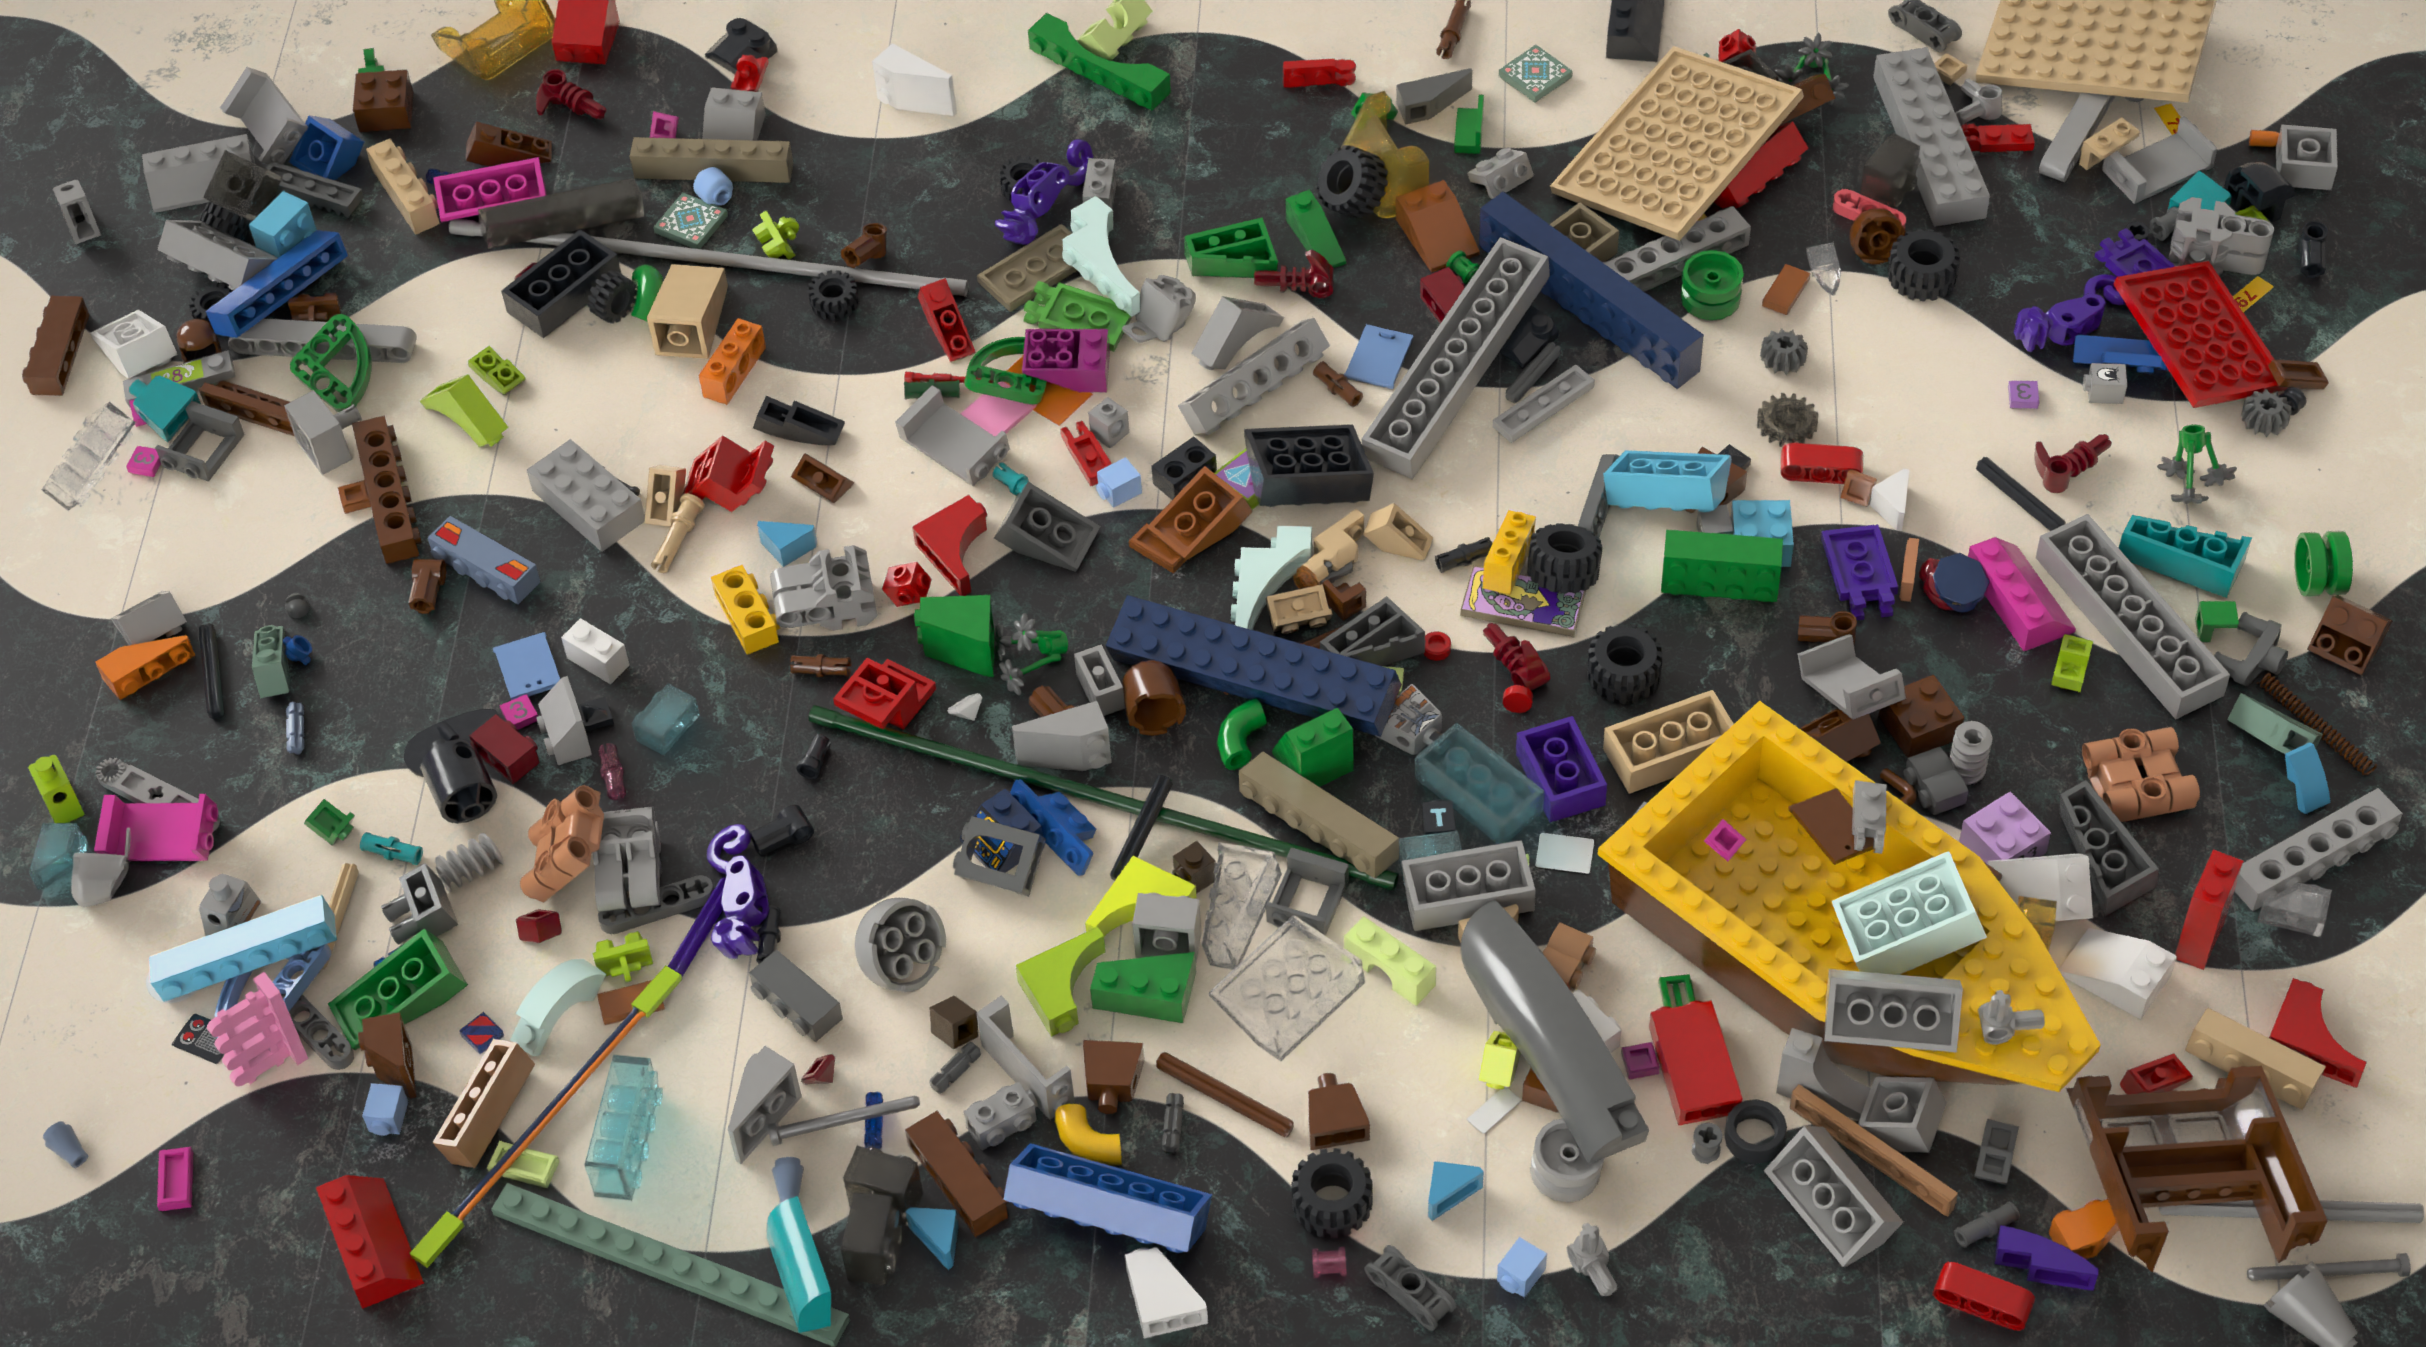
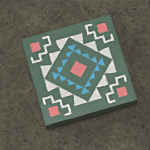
(1535, 73)
(690, 221)

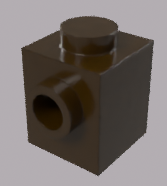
(1194, 866)
(953, 1022)

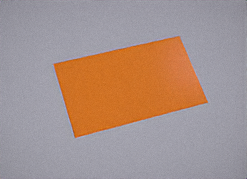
(1057, 401)

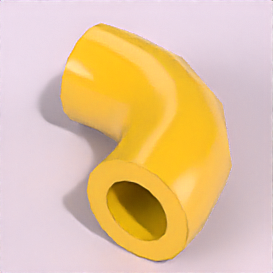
(1083, 1140)

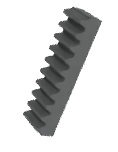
(317, 189)

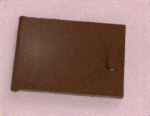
(1829, 824)

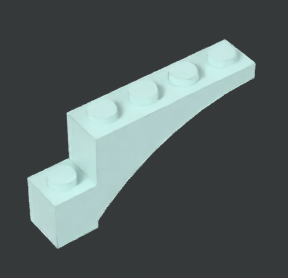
(1090, 254)
(1266, 570)

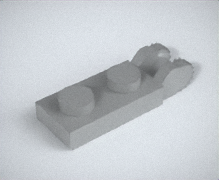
(1869, 814)

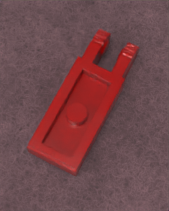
(1318, 72)
(1999, 137)
(1086, 452)

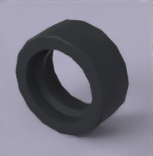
(1755, 1110)

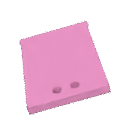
(996, 413)

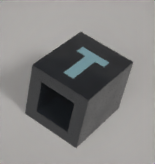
(1438, 817)

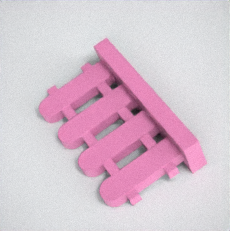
(256, 1033)

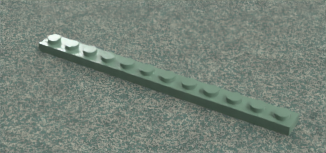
(657, 1260)

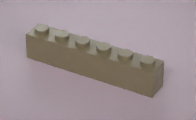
(735, 158)
(1319, 815)

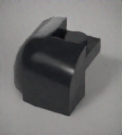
(2260, 187)

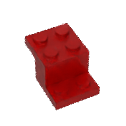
(729, 473)
(884, 693)

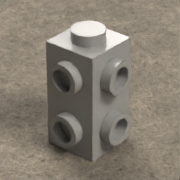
(1001, 1115)

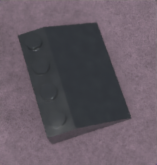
(1308, 465)

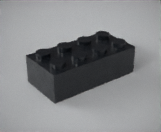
(559, 283)

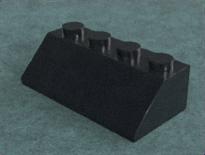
(1635, 30)

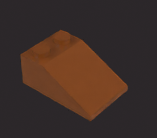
(1435, 224)
(1200, 515)

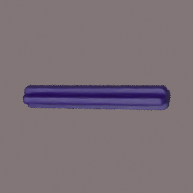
(698, 931)

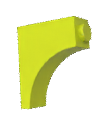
(1120, 900)

